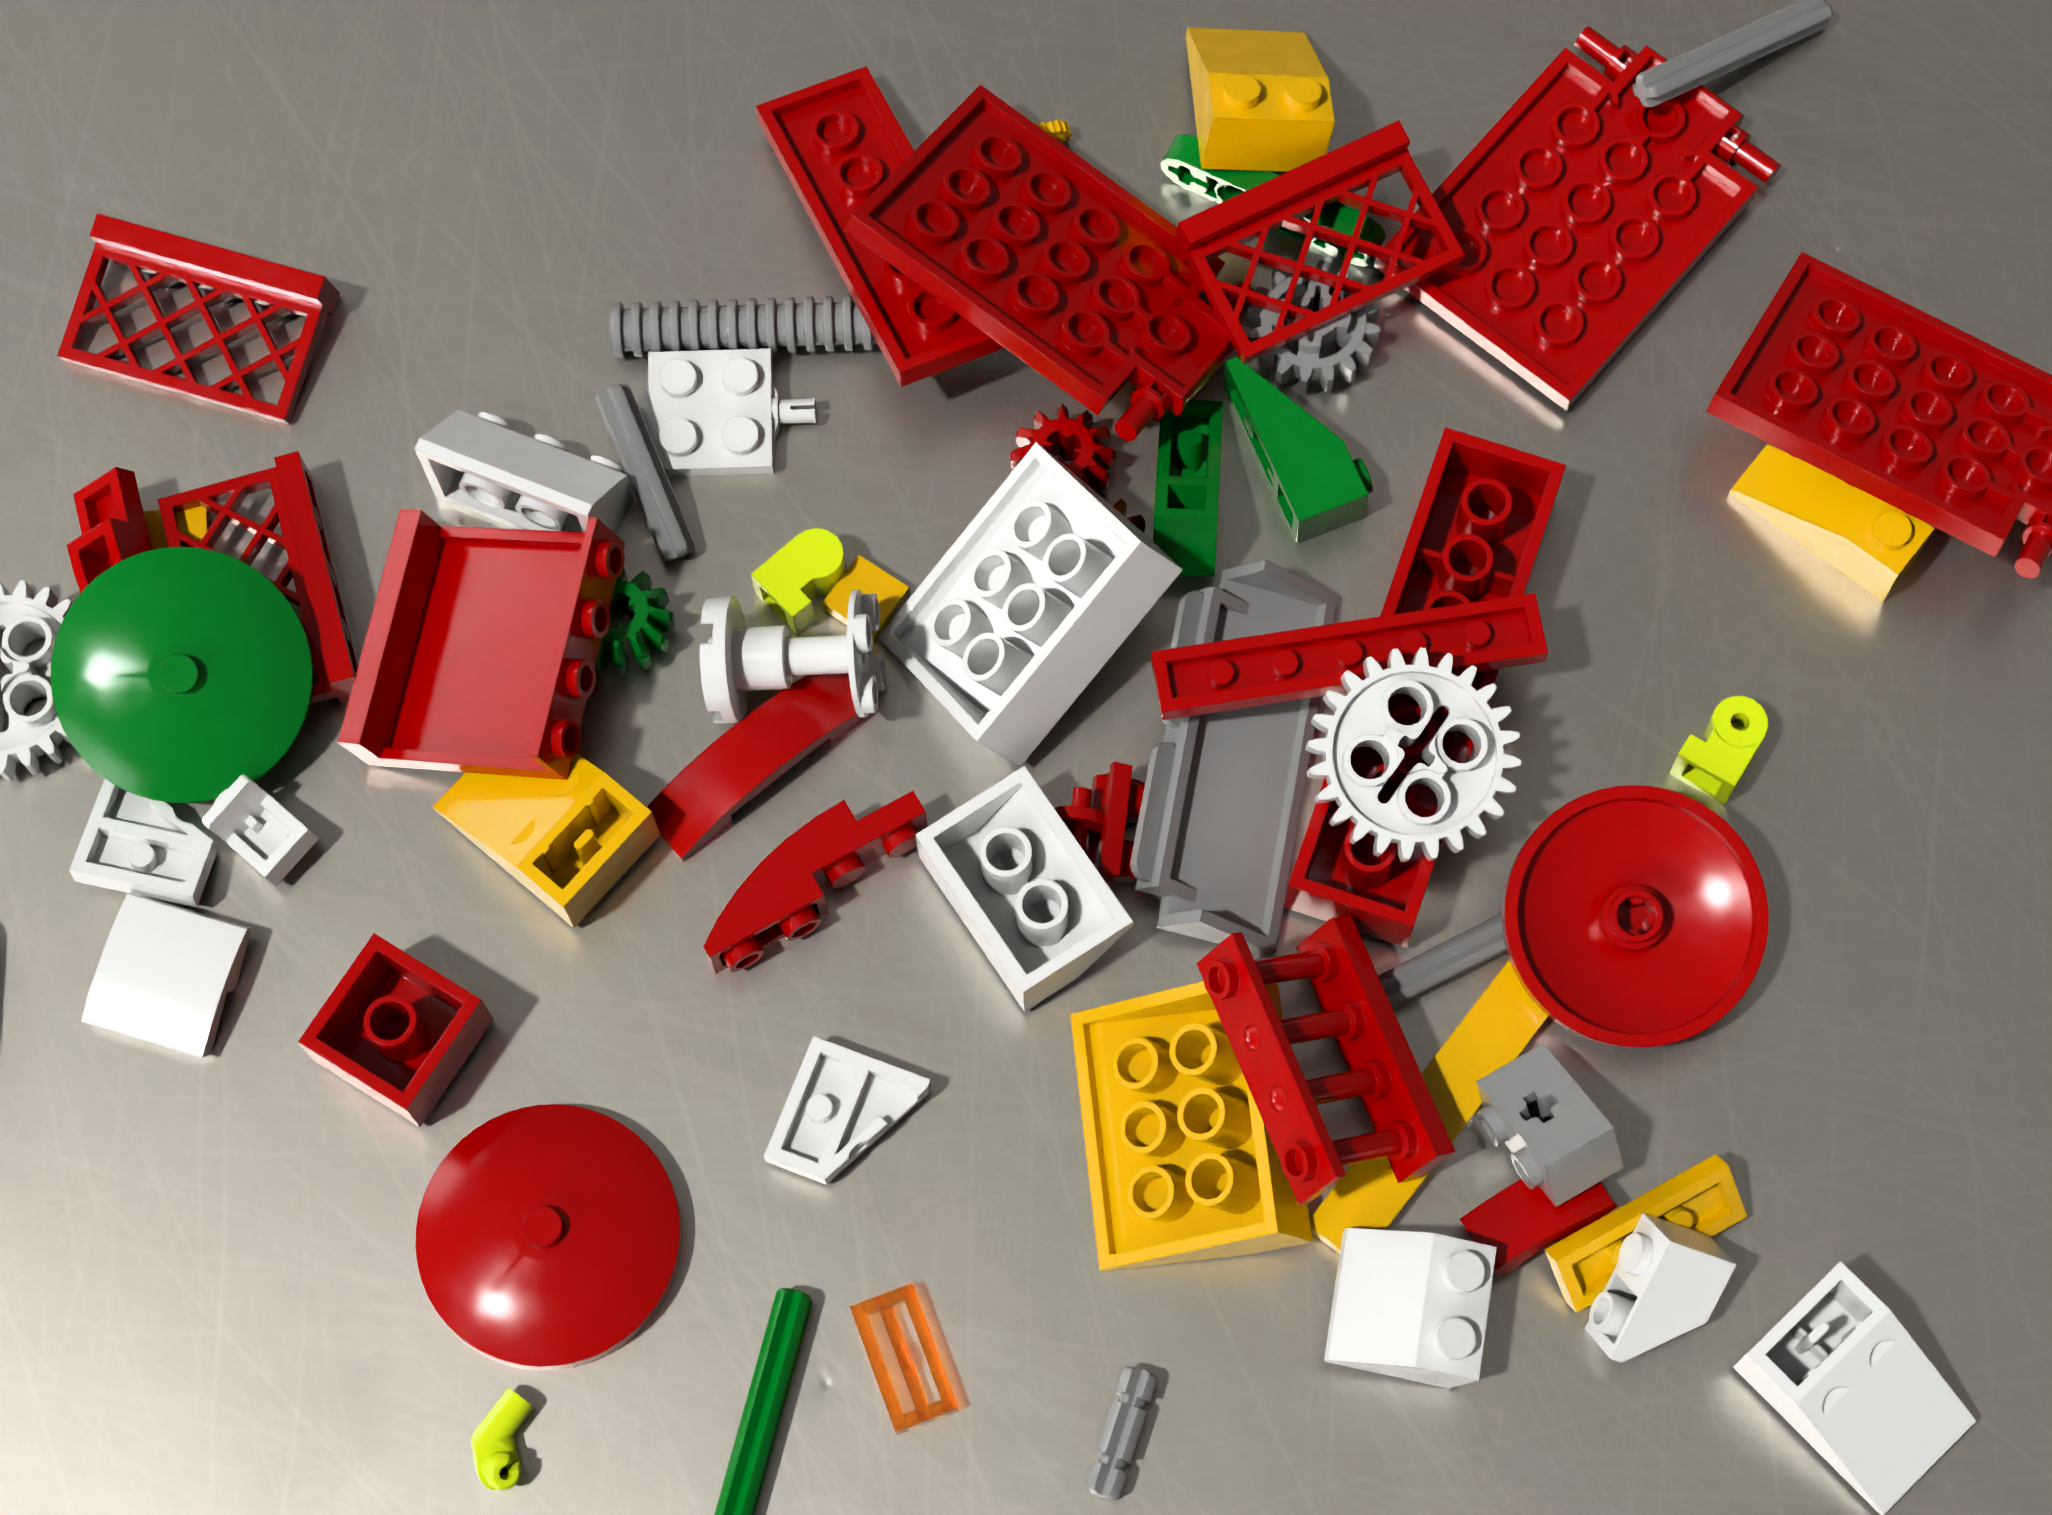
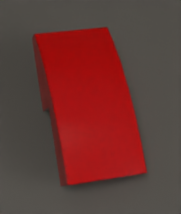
(1527, 1221)

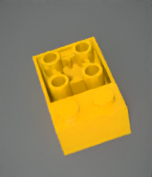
(554, 835)

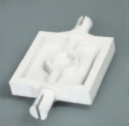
(717, 411)

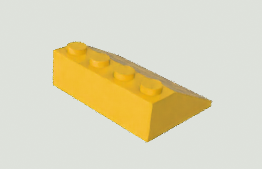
(1176, 1136)

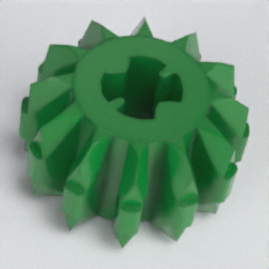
(645, 628)

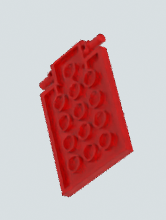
(1583, 215)
(1049, 261)
(1899, 409)

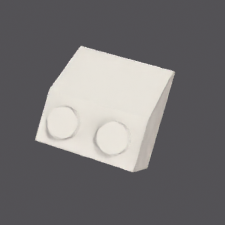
(1411, 1305)

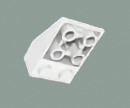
(1857, 1388)

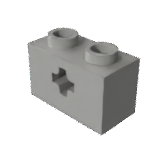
(1548, 1126)

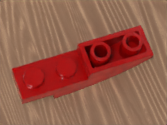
(109, 523)
(785, 888)

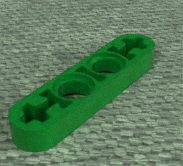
(1184, 168)

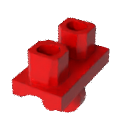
(1100, 817)

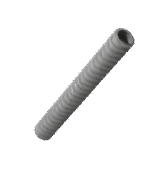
(738, 326)

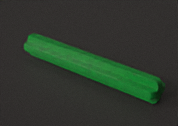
(764, 1403)

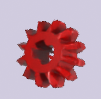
(1072, 441)

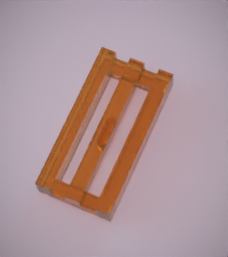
(924, 1412)

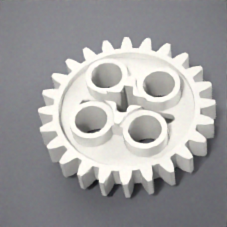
(24, 621)
(1461, 788)

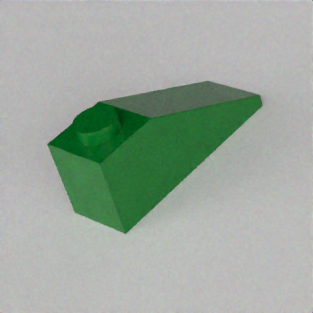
(1299, 456)
(1189, 486)

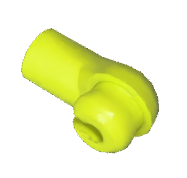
(495, 1445)

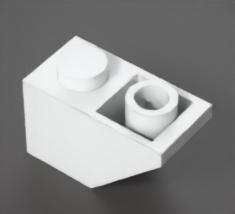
(1659, 1289)

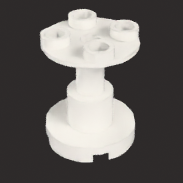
(768, 658)

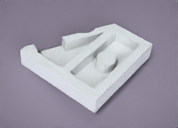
(142, 849)
(839, 1110)

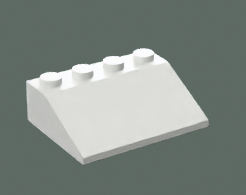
(1028, 605)

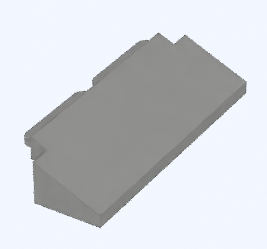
(1230, 782)

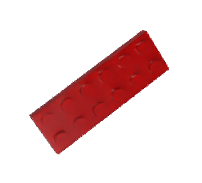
(836, 151)

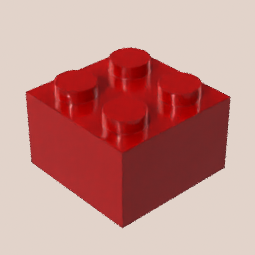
(396, 1029)

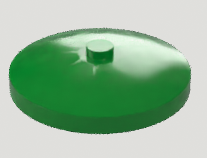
(181, 674)

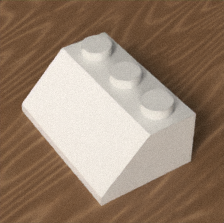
(519, 477)
(1023, 887)

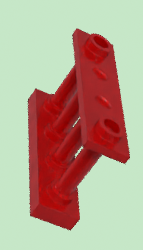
(1368, 1037)

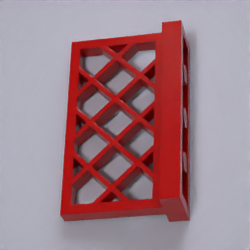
(1305, 191)
(210, 268)
(307, 562)

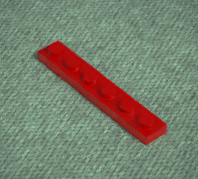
(1313, 659)

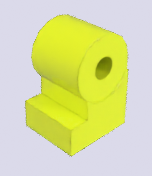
(798, 575)
(1726, 748)

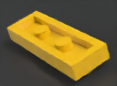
(1697, 1199)

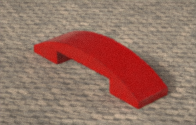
(750, 758)

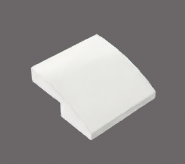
(166, 975)

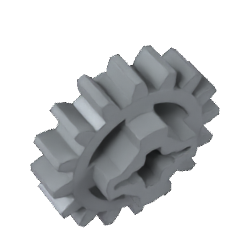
(1346, 337)

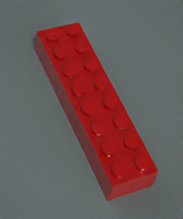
(1466, 545)

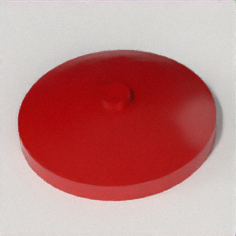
(1635, 917)
(549, 1237)

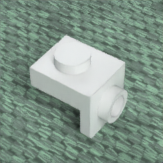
(259, 829)

